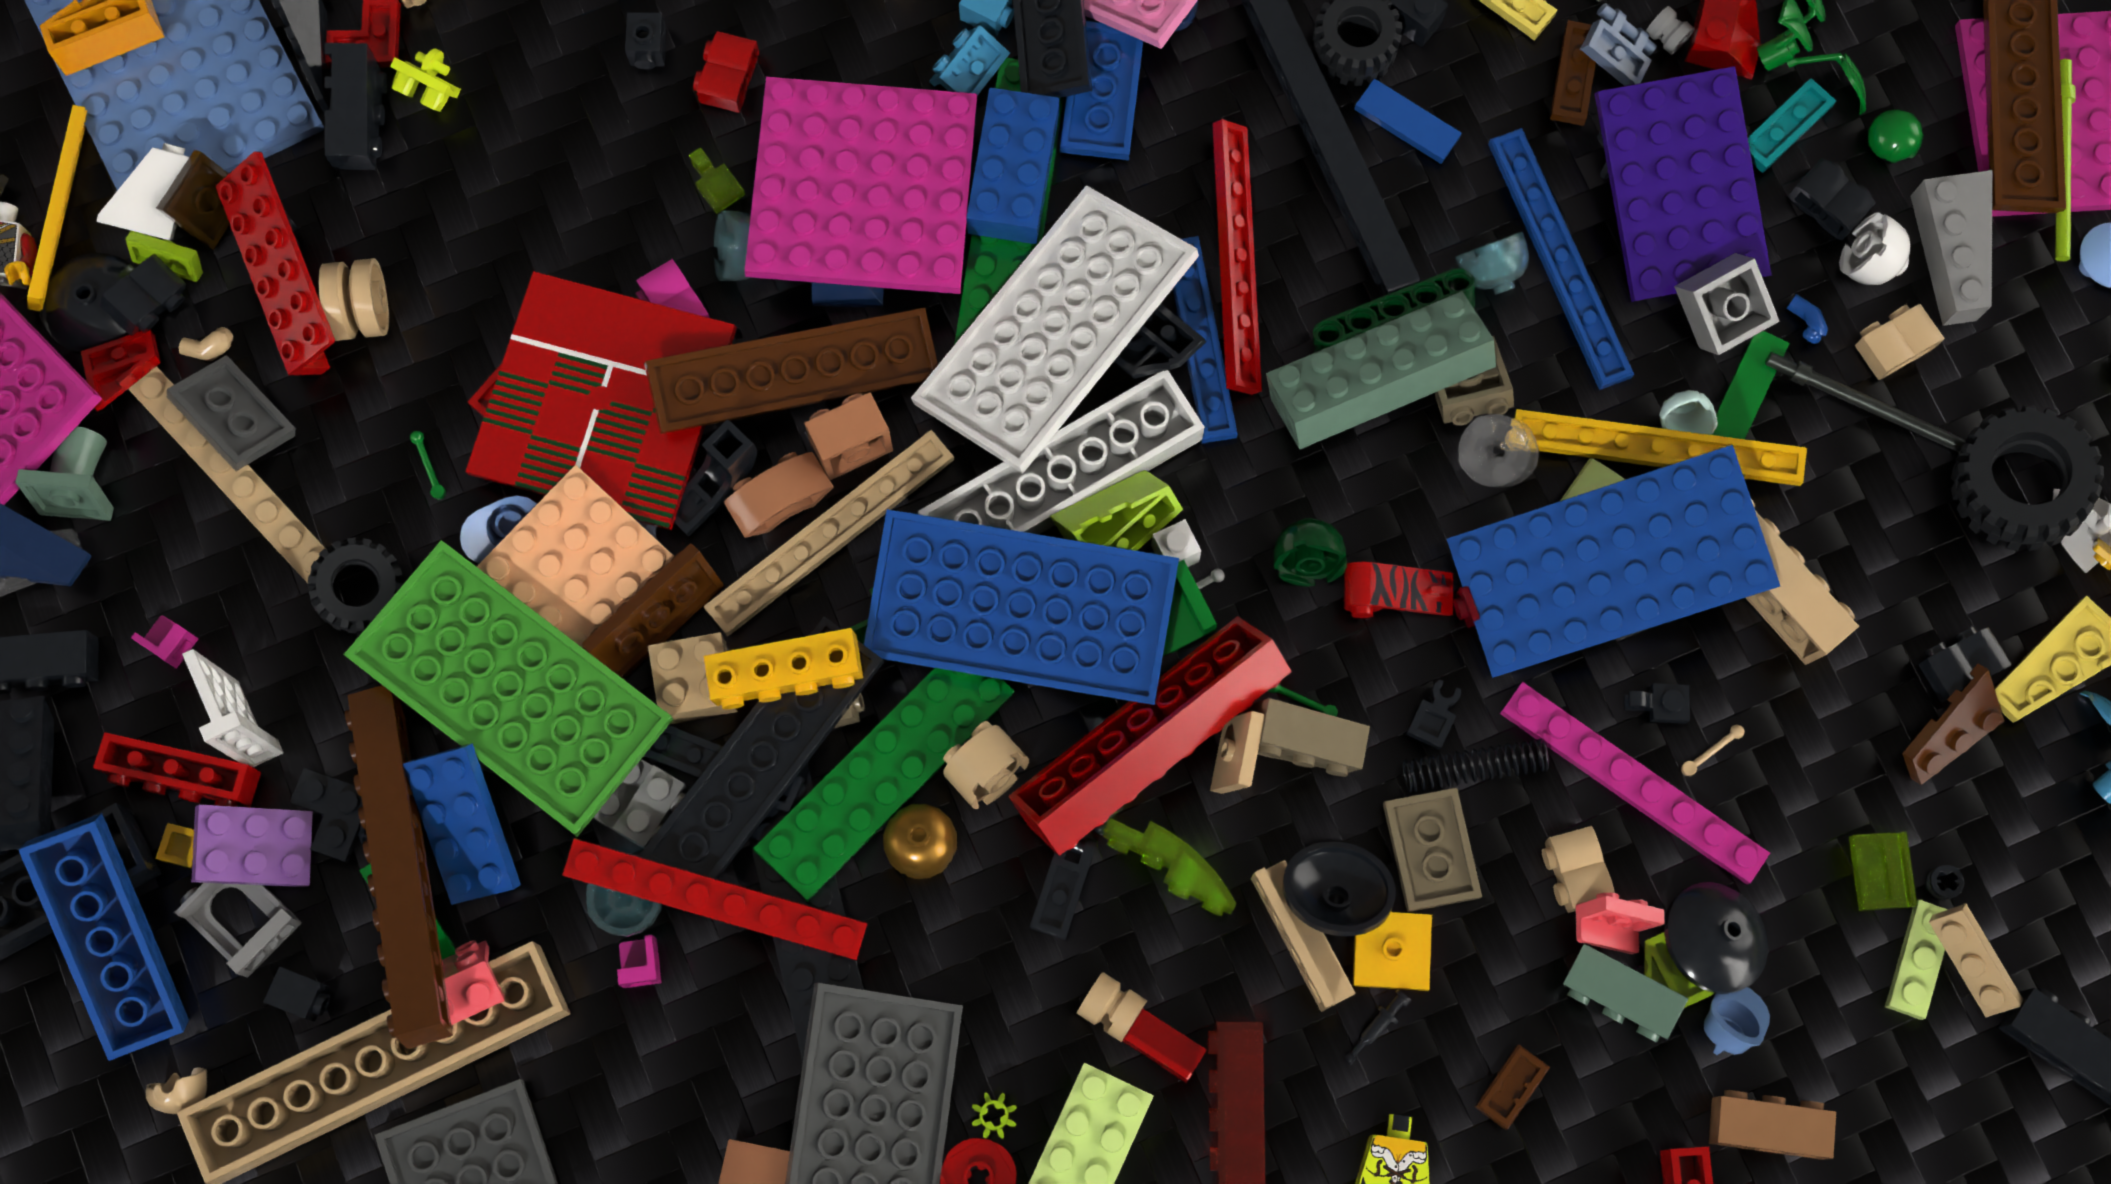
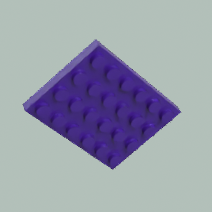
(1680, 178)

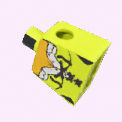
(1394, 1156)

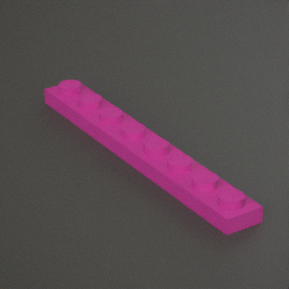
(1635, 784)

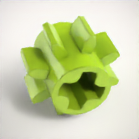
(984, 1112)

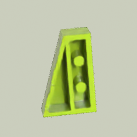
(1120, 514)

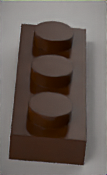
(1573, 77)

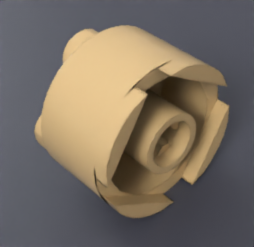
(984, 765)

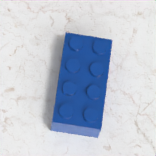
(1013, 166)

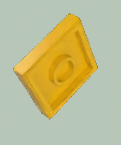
(1395, 954)

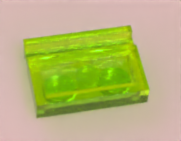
(1882, 871)

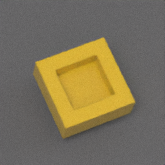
(176, 846)

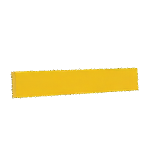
(57, 209)

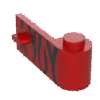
(1380, 586)

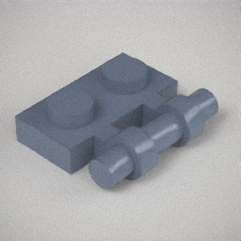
(1617, 54)

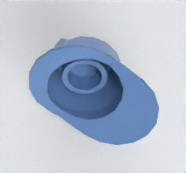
(491, 524)
(1736, 1021)

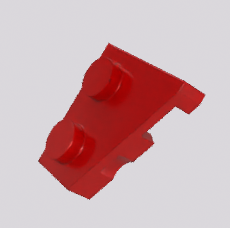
(119, 364)

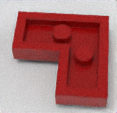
(378, 30)

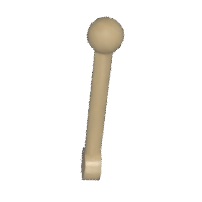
(1690, 767)

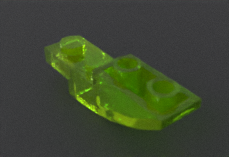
(1187, 871)

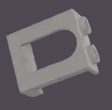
(241, 959)

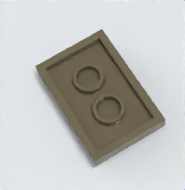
(1432, 850)

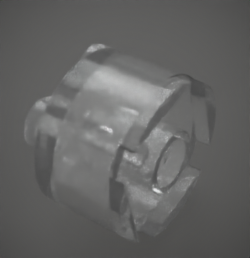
(1511, 435)

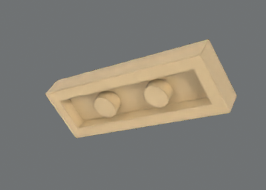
(1976, 960)

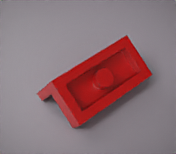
(1164, 1045)

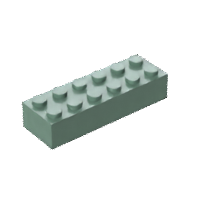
(1381, 369)

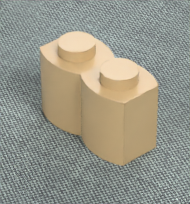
(1898, 341)
(1577, 866)

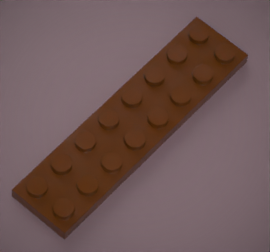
(2024, 105)
(790, 370)

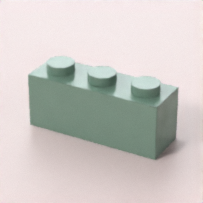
(1624, 993)

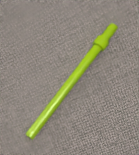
(2063, 219)

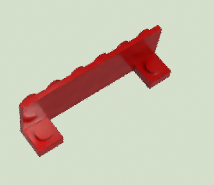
(276, 267)

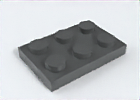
(231, 412)

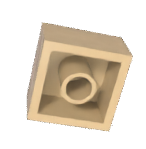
(682, 677)

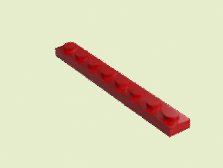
(1237, 258)
(714, 899)

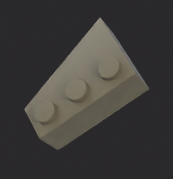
(1311, 737)

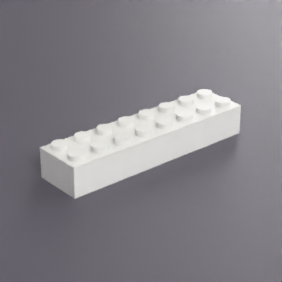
(1080, 460)

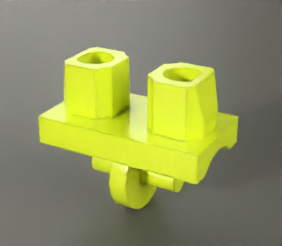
(410, 75)

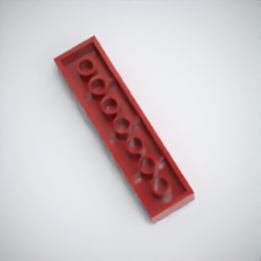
(1148, 739)

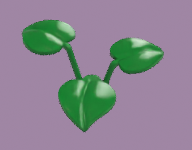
(1784, 46)

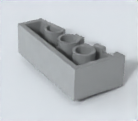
(1957, 242)

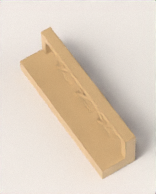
(1306, 945)

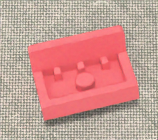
(1615, 922)

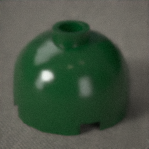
(1309, 552)

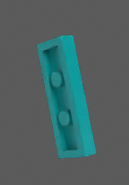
(1788, 124)

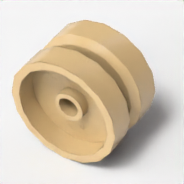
(354, 298)

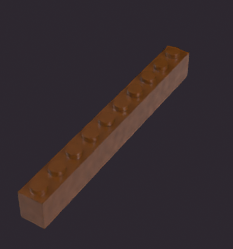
(398, 869)

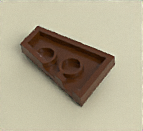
(1964, 723)

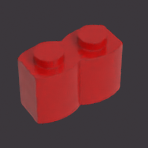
(727, 71)

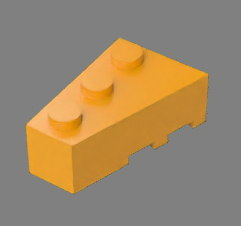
(98, 31)

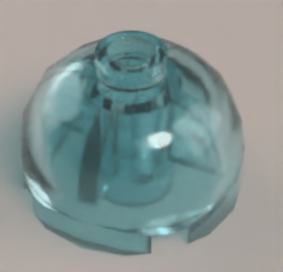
(732, 241)
(1497, 263)
(619, 912)

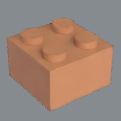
(848, 435)

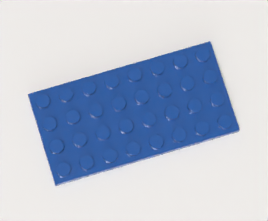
(1614, 561)
(1021, 606)

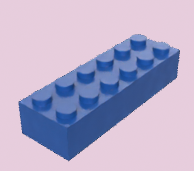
(104, 936)

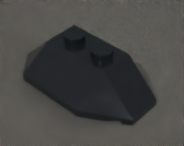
(1159, 345)

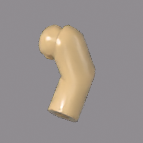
(210, 347)

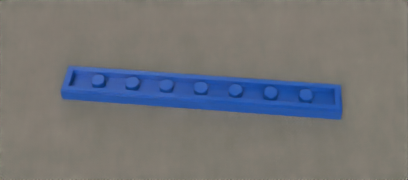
(1561, 259)

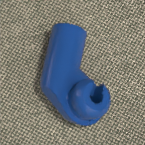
(1813, 317)

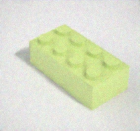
(1092, 1131)

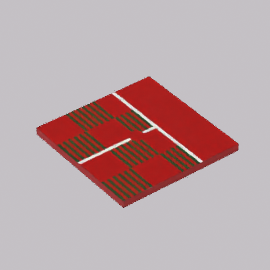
(582, 397)

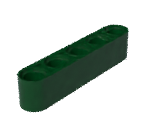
(1392, 306)

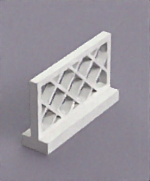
(232, 721)

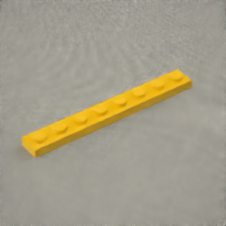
(1660, 446)

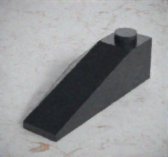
(307, 33)

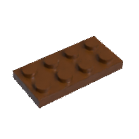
(654, 612)

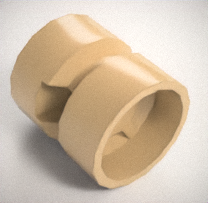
(1111, 1006)

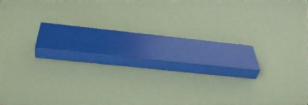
(1206, 365)

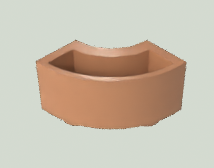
(778, 493)
(753, 1164)

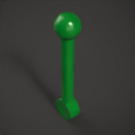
(437, 491)
(1329, 709)

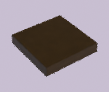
(194, 201)

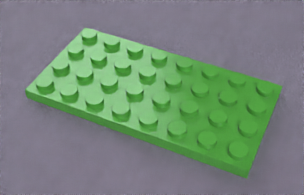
(511, 686)

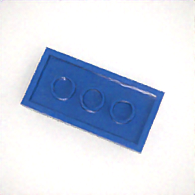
(1103, 119)
(462, 824)

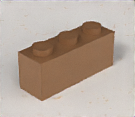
(1772, 1125)

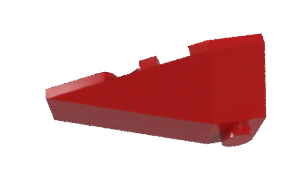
(1726, 36)

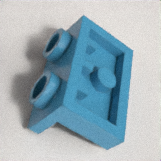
(970, 63)

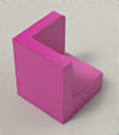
(167, 641)
(639, 963)

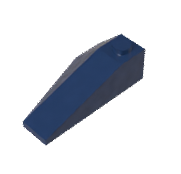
(36, 552)

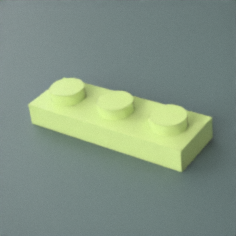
(1917, 964)

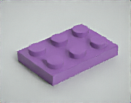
(251, 846)

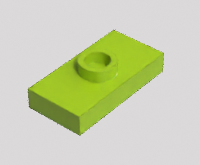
(178, 258)

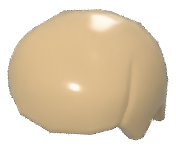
(178, 1092)

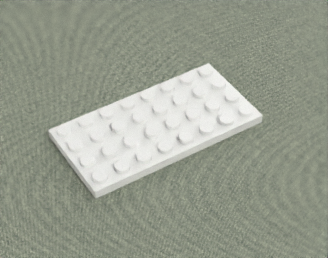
(1054, 328)

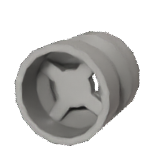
(1670, 30)

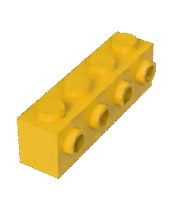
(783, 668)

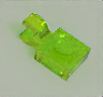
(717, 184)

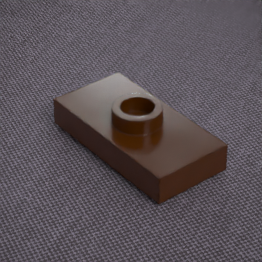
(1512, 1087)

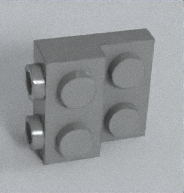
(642, 803)

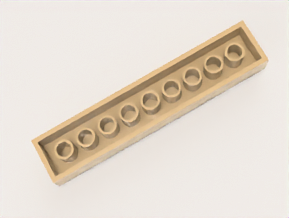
(360, 1073)

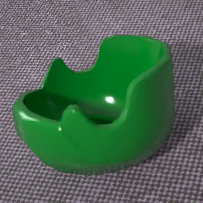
(1895, 135)

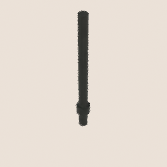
(1803, 373)

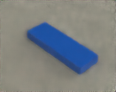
(1407, 121)

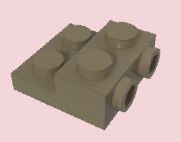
(1481, 394)

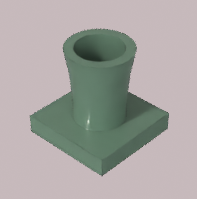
(70, 484)

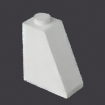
(136, 200)

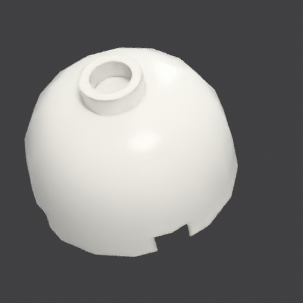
(1877, 252)

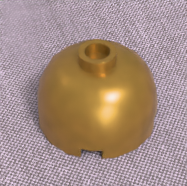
(920, 841)

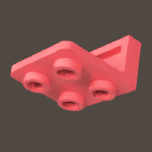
(470, 981)

